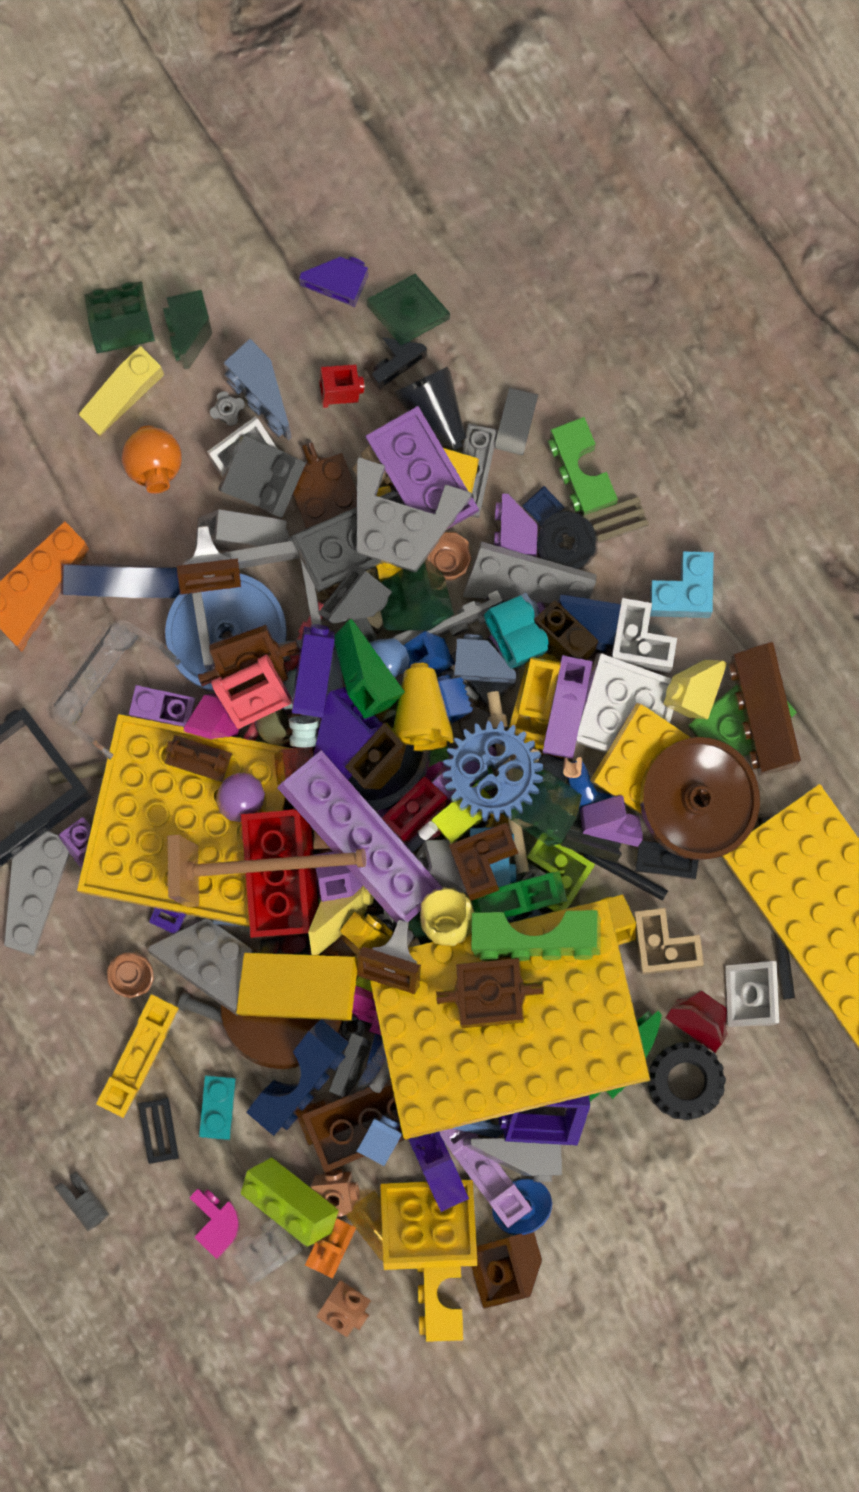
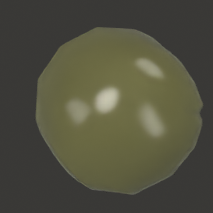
(273, 727)

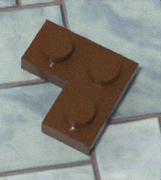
(476, 854)

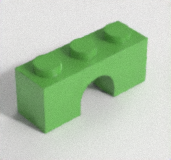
(570, 444)

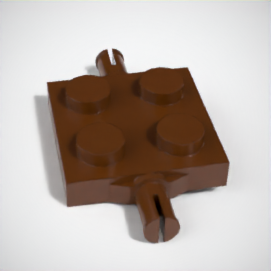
(324, 488)
(244, 650)
(490, 993)

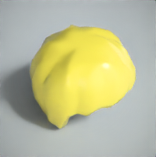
(446, 916)

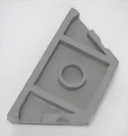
(207, 959)

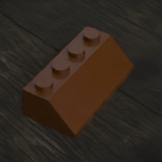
(764, 709)
(341, 1125)

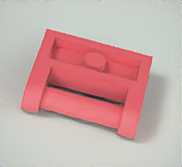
(256, 700)

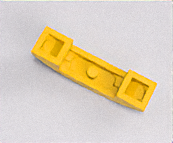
(138, 1056)

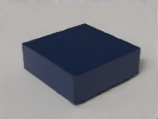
(542, 506)

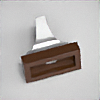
(208, 568)
(392, 962)

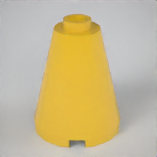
(421, 710)

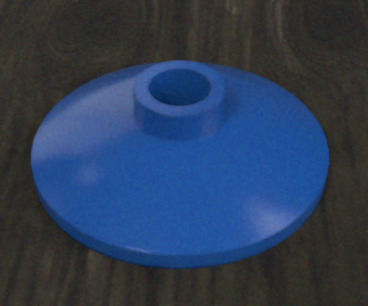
(539, 1200)

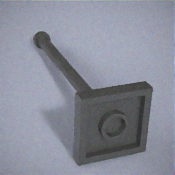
(347, 1071)

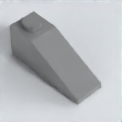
(524, 1158)

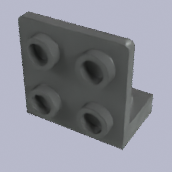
(262, 475)

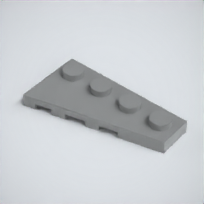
(520, 573)
(458, 624)
(32, 890)

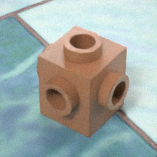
(337, 1189)
(344, 1309)

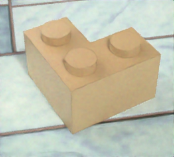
(660, 953)

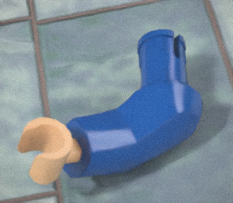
(579, 780)

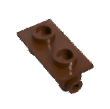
(197, 758)

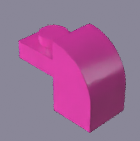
(223, 1226)

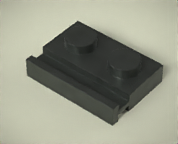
(590, 844)

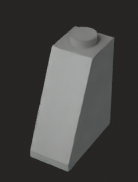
(241, 531)

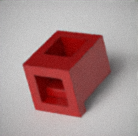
(340, 385)

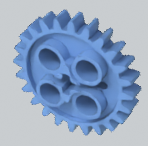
(476, 749)

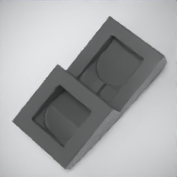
(516, 421)

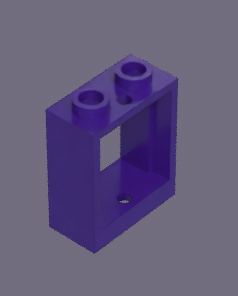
(548, 1128)
(439, 1170)

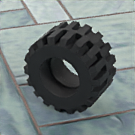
(713, 1081)

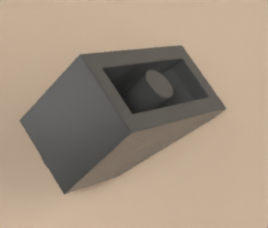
(355, 597)

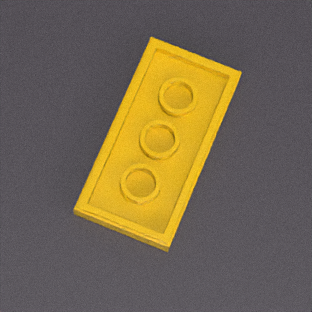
(297, 986)

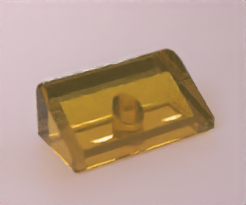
(368, 1220)

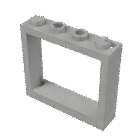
(249, 558)

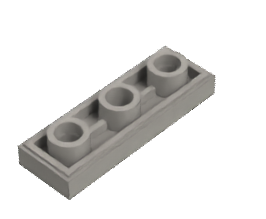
(480, 444)

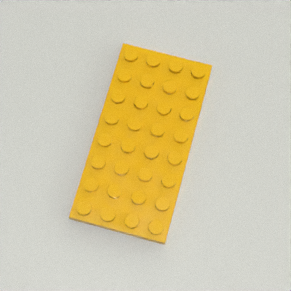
(806, 885)

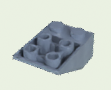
(252, 374)

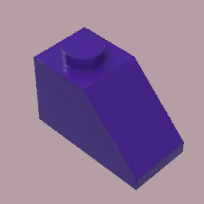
(337, 279)

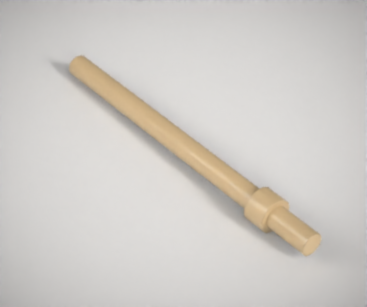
(497, 716)

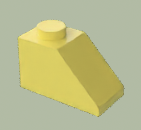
(695, 689)

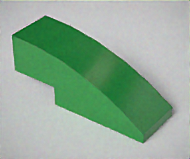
(523, 896)

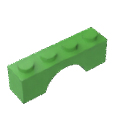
(574, 936)

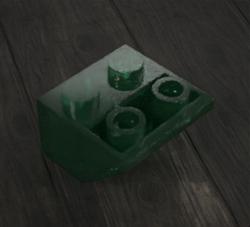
(119, 317)
(190, 322)
(417, 599)

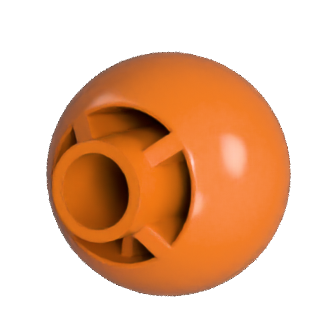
(152, 458)

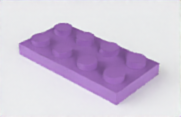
(417, 463)

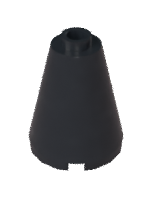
(439, 405)

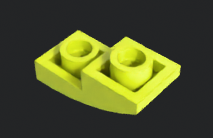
(454, 822)

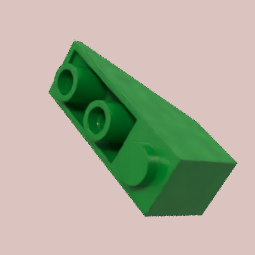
(364, 673)

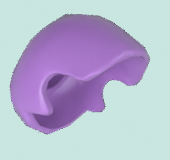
(240, 795)

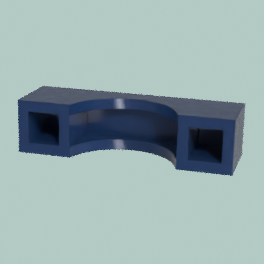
(316, 1055)

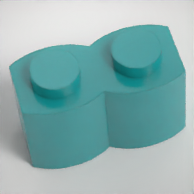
(516, 631)

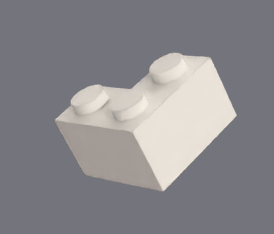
(636, 645)

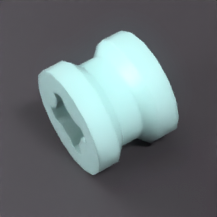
(304, 731)

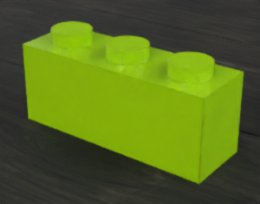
(289, 1202)

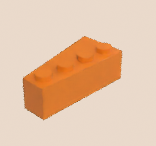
(36, 582)

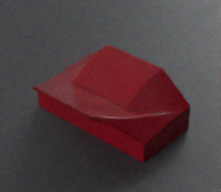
(416, 810)
(701, 1019)

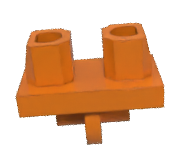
(330, 1250)

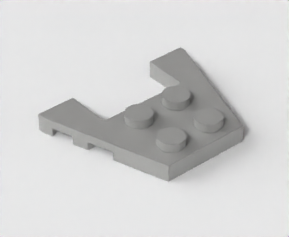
(396, 531)

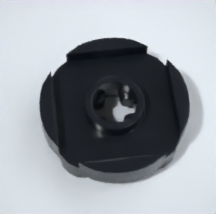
(574, 526)

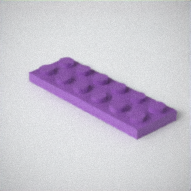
(351, 824)

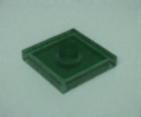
(408, 309)

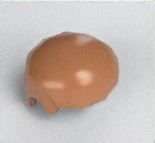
(451, 555)
(130, 974)

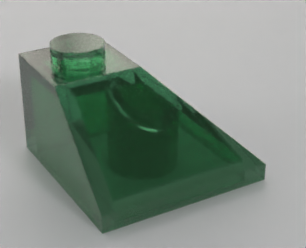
(551, 810)

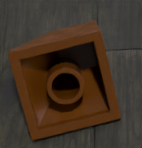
(507, 1269)

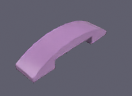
(488, 1177)

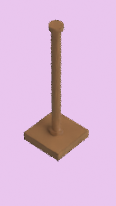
(185, 870)

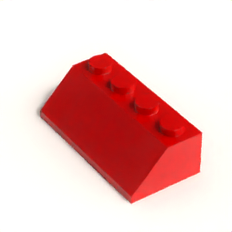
(281, 899)

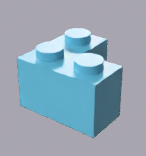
(690, 596)

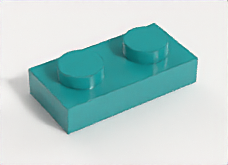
(217, 1107)

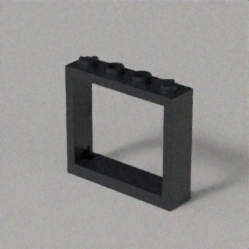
(57, 810)

